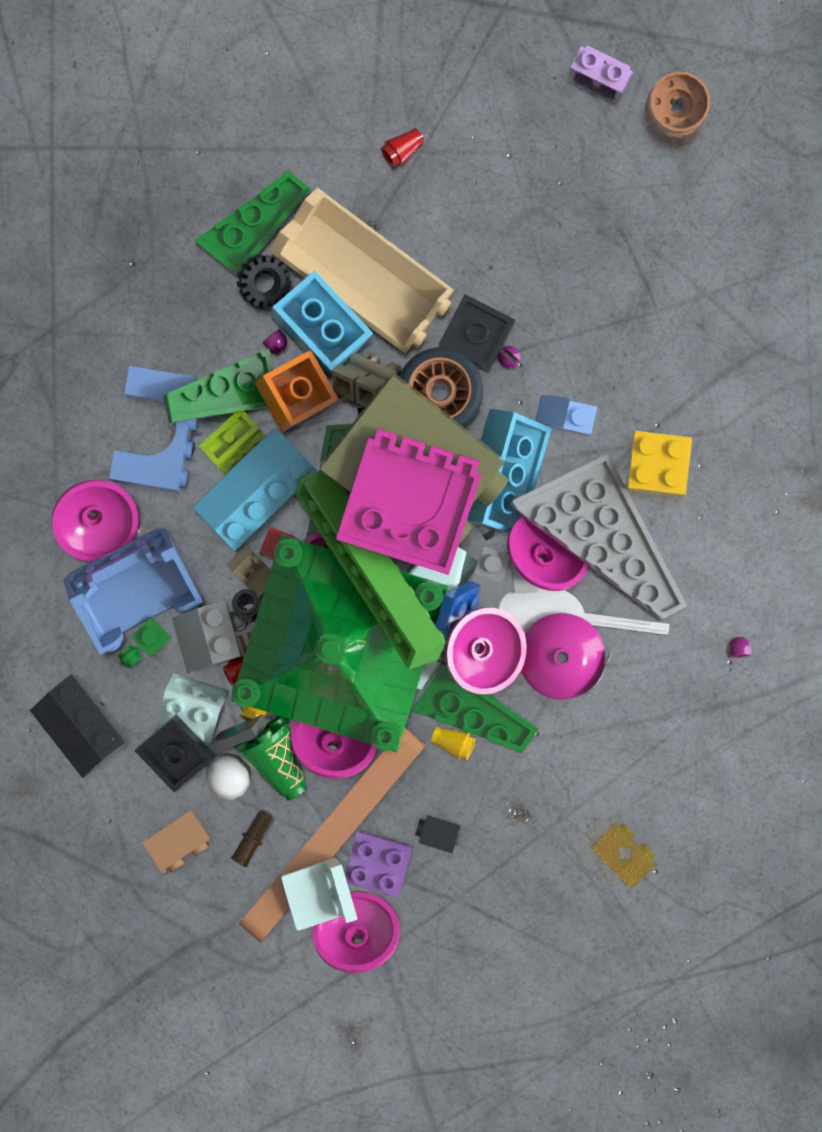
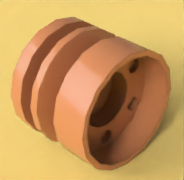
(694, 104)

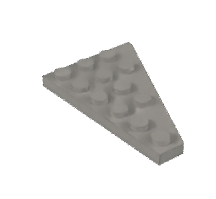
(601, 526)

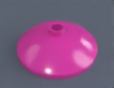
(95, 535)
(560, 567)
(563, 634)
(500, 651)
(312, 751)
(374, 925)

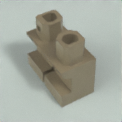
(362, 377)

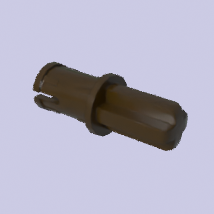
(252, 838)

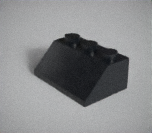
(78, 725)

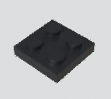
(477, 332)
(175, 753)

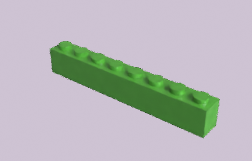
(373, 575)

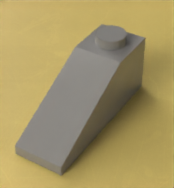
(489, 575)

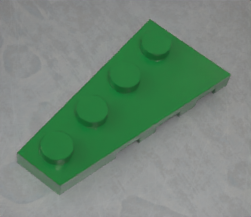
(220, 392)
(474, 712)

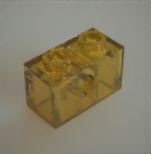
(631, 870)

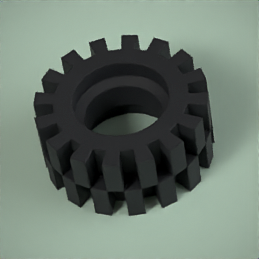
(247, 276)

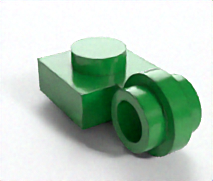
(149, 637)

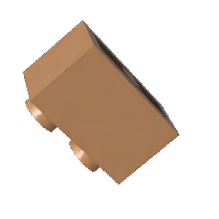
(177, 841)

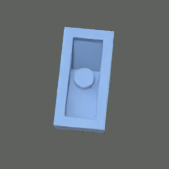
(566, 414)

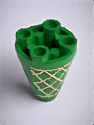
(274, 759)

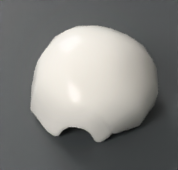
(227, 776)

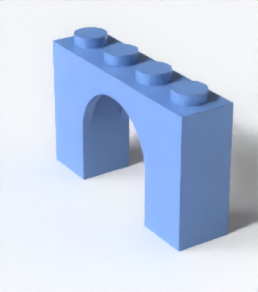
(166, 468)

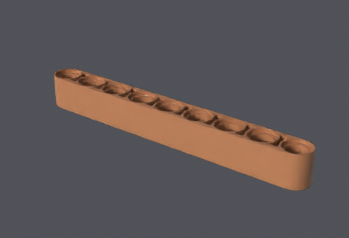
(334, 830)

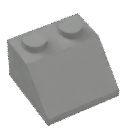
(206, 636)

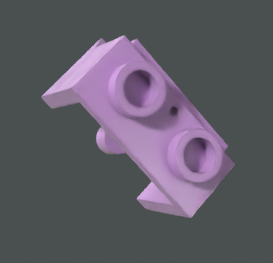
(602, 70)

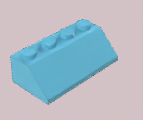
(522, 448)
(253, 489)

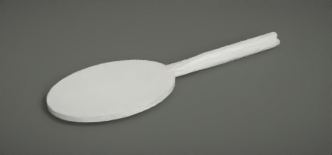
(533, 606)

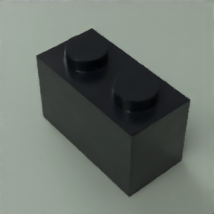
(438, 833)

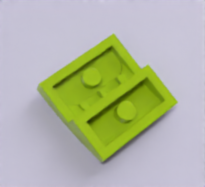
(232, 441)

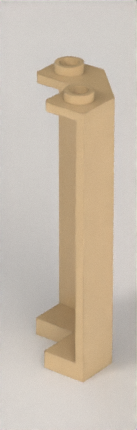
(363, 269)

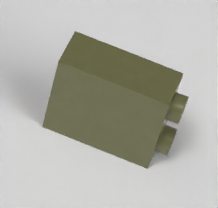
(410, 414)

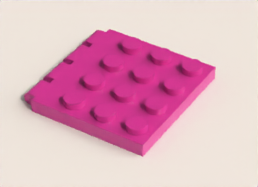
(410, 501)

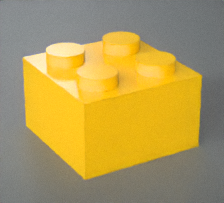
(659, 464)

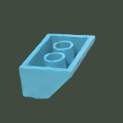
(321, 322)

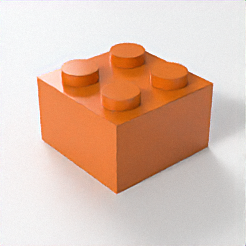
(296, 391)

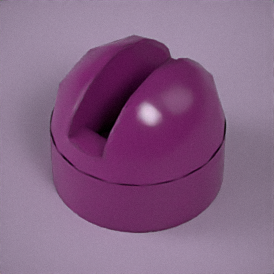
(276, 341)
(505, 362)
(739, 647)

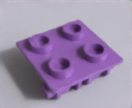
(378, 863)

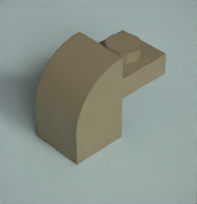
(250, 570)

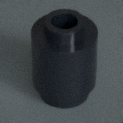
(243, 598)

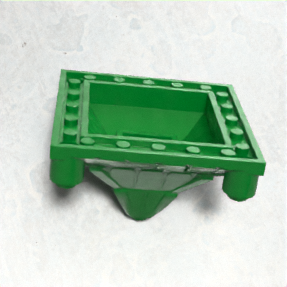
(323, 653)

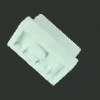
(194, 703)
(318, 894)

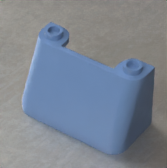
(130, 588)

